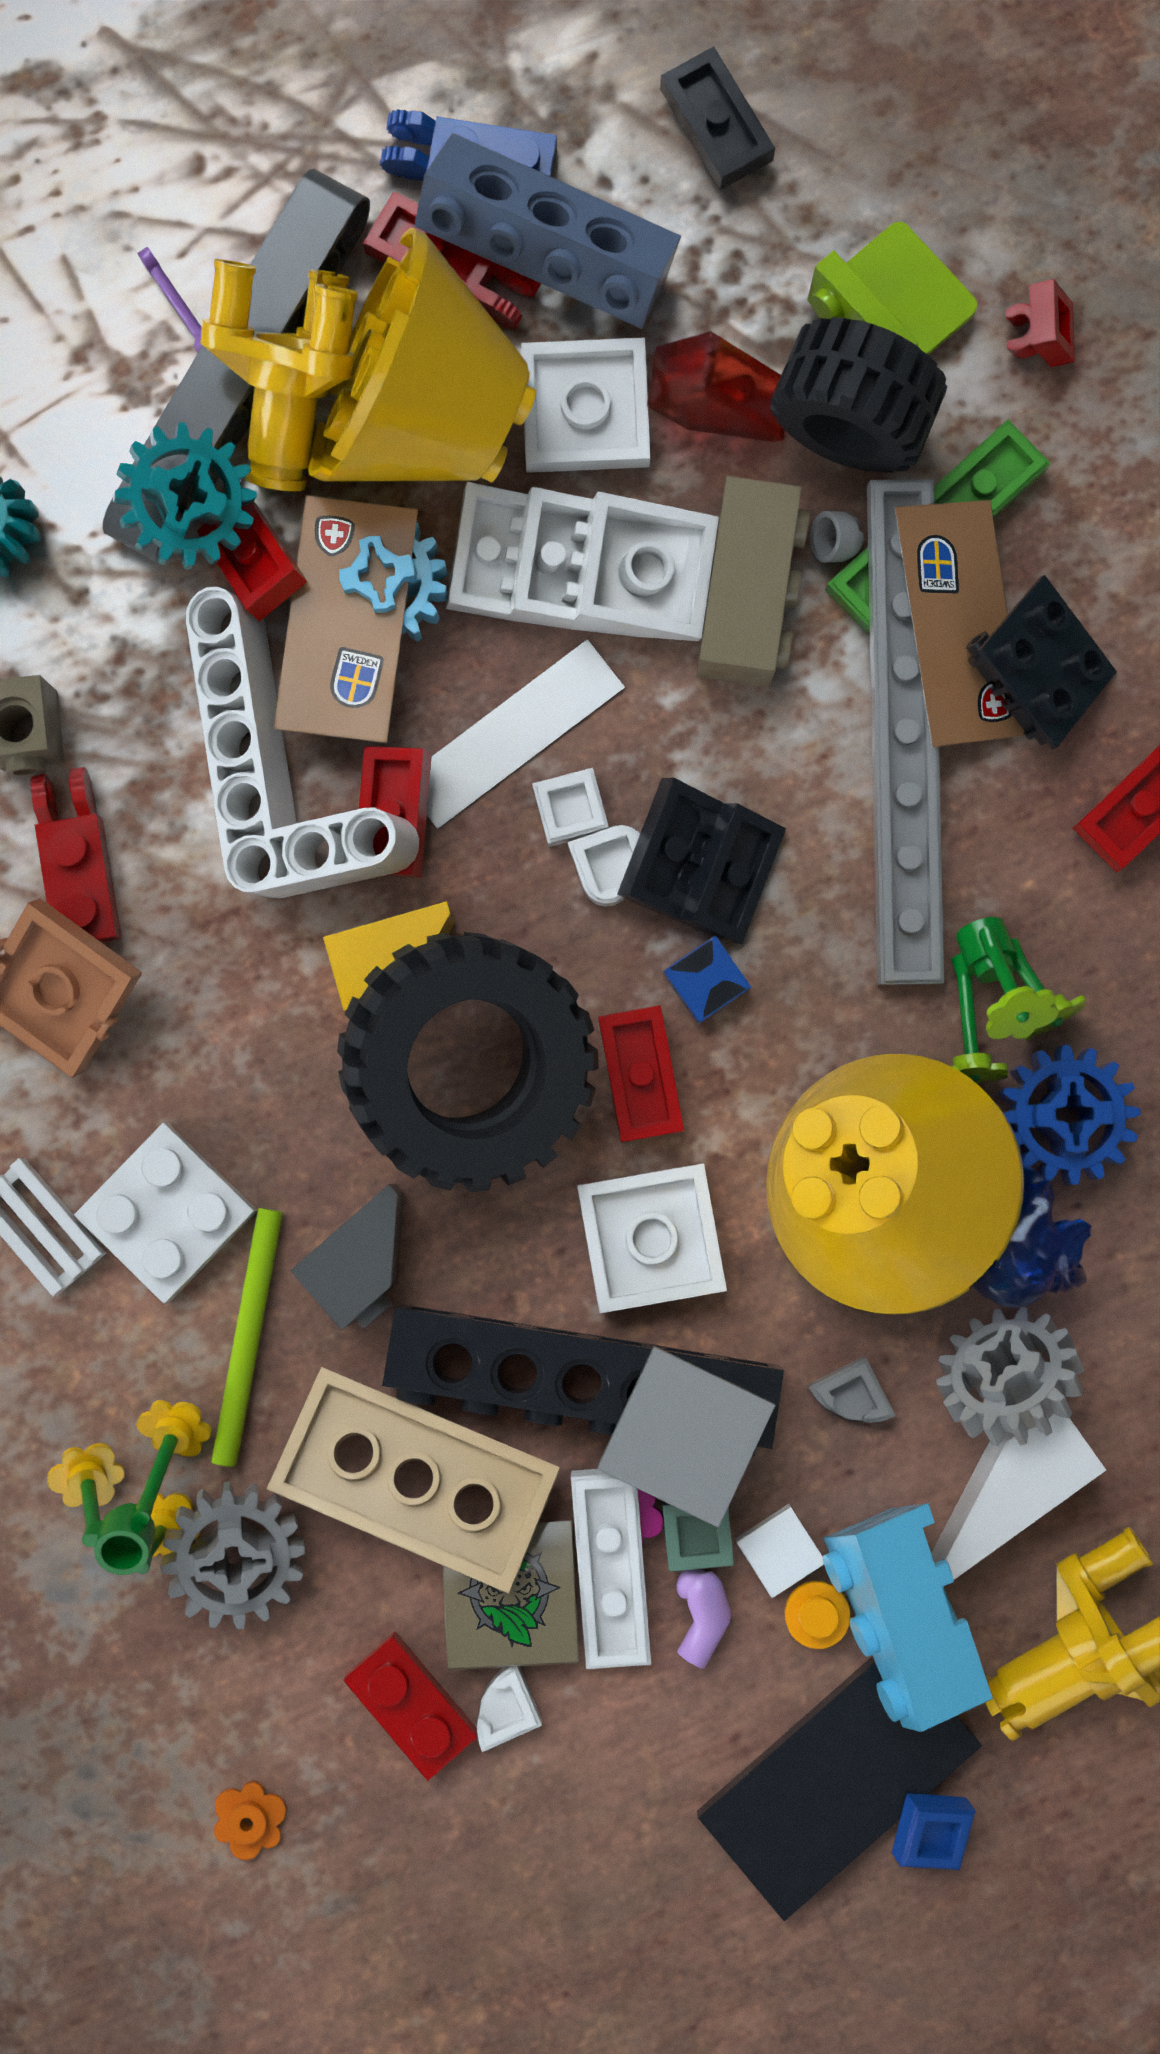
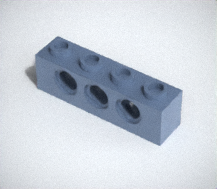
(545, 230)

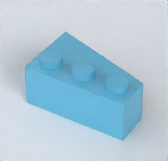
(906, 1617)

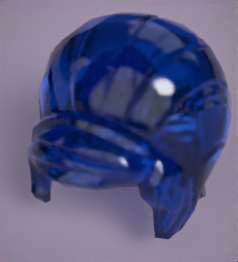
(1040, 1254)

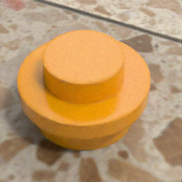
(817, 1615)

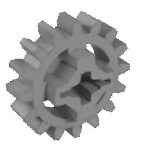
(1010, 1376)
(209, 1562)

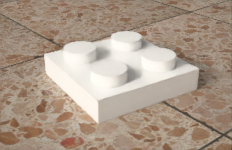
(587, 405)
(165, 1213)
(651, 1238)

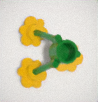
(131, 1531)

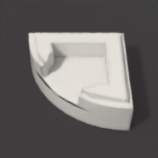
(506, 1709)

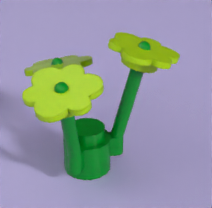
(1021, 1012)

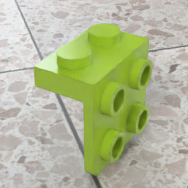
(896, 287)

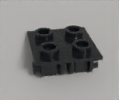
(1043, 663)

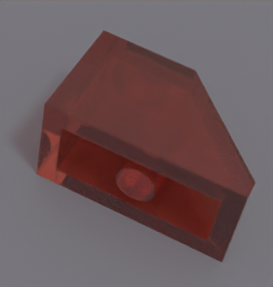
(714, 388)

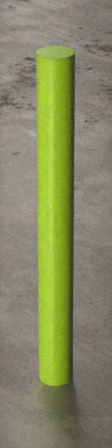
(247, 1337)

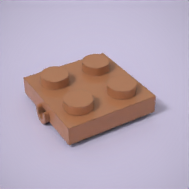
(60, 987)

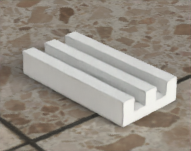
(21, 1245)

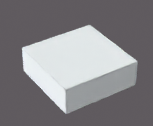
(570, 806)
(780, 1550)

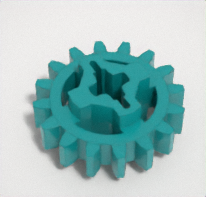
(156, 486)

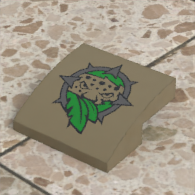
(519, 1628)

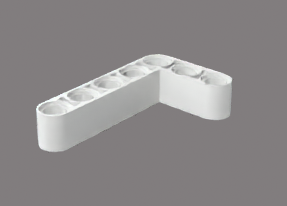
(265, 770)

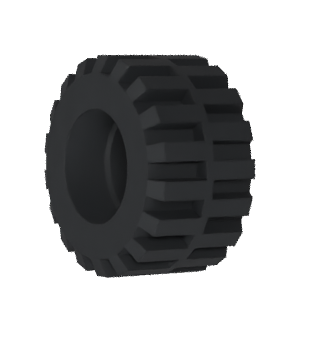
(858, 395)

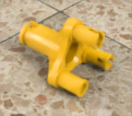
(284, 368)
(1089, 1649)

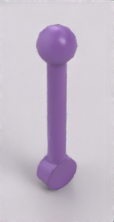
(172, 295)

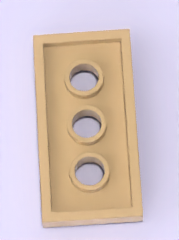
(425, 1524)

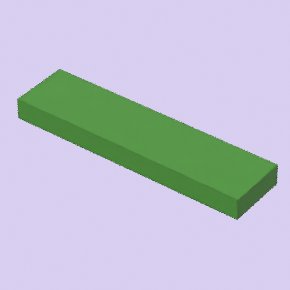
(993, 471)

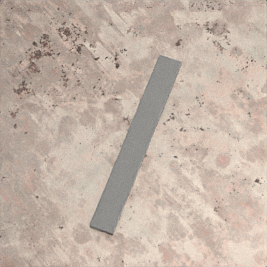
(902, 759)

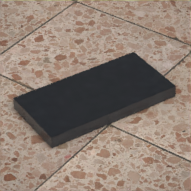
(828, 1790)

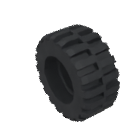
(531, 1112)

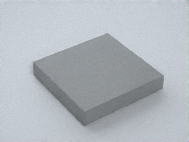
(686, 1436)

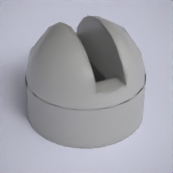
(838, 527)

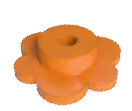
(262, 1809)

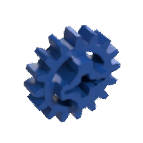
(1068, 1089)

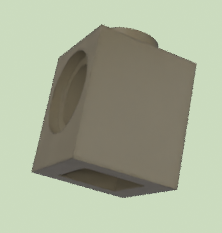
(44, 746)

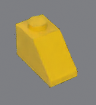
(362, 948)

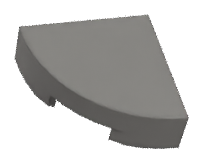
(853, 1393)

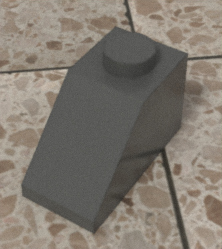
(357, 1262)

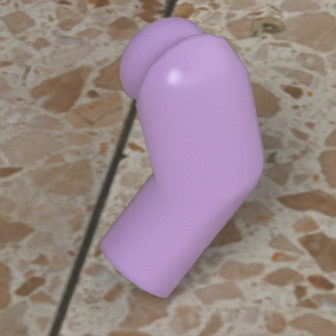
(709, 1613)

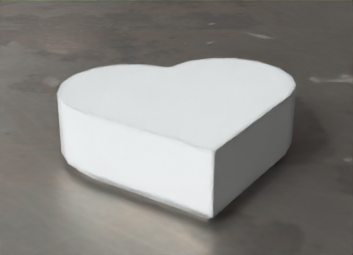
(602, 862)

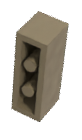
(752, 582)

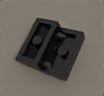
(701, 860)

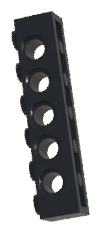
(422, 1331)

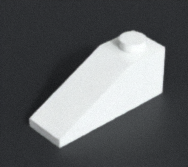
(1014, 1489)

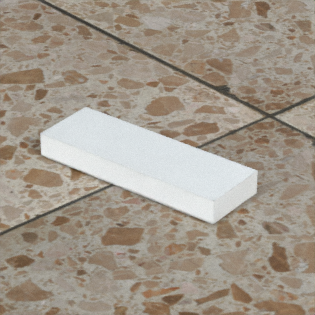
(610, 1570)

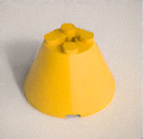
(426, 384)
(894, 1184)

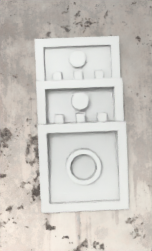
(583, 562)

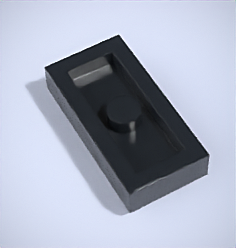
(717, 118)

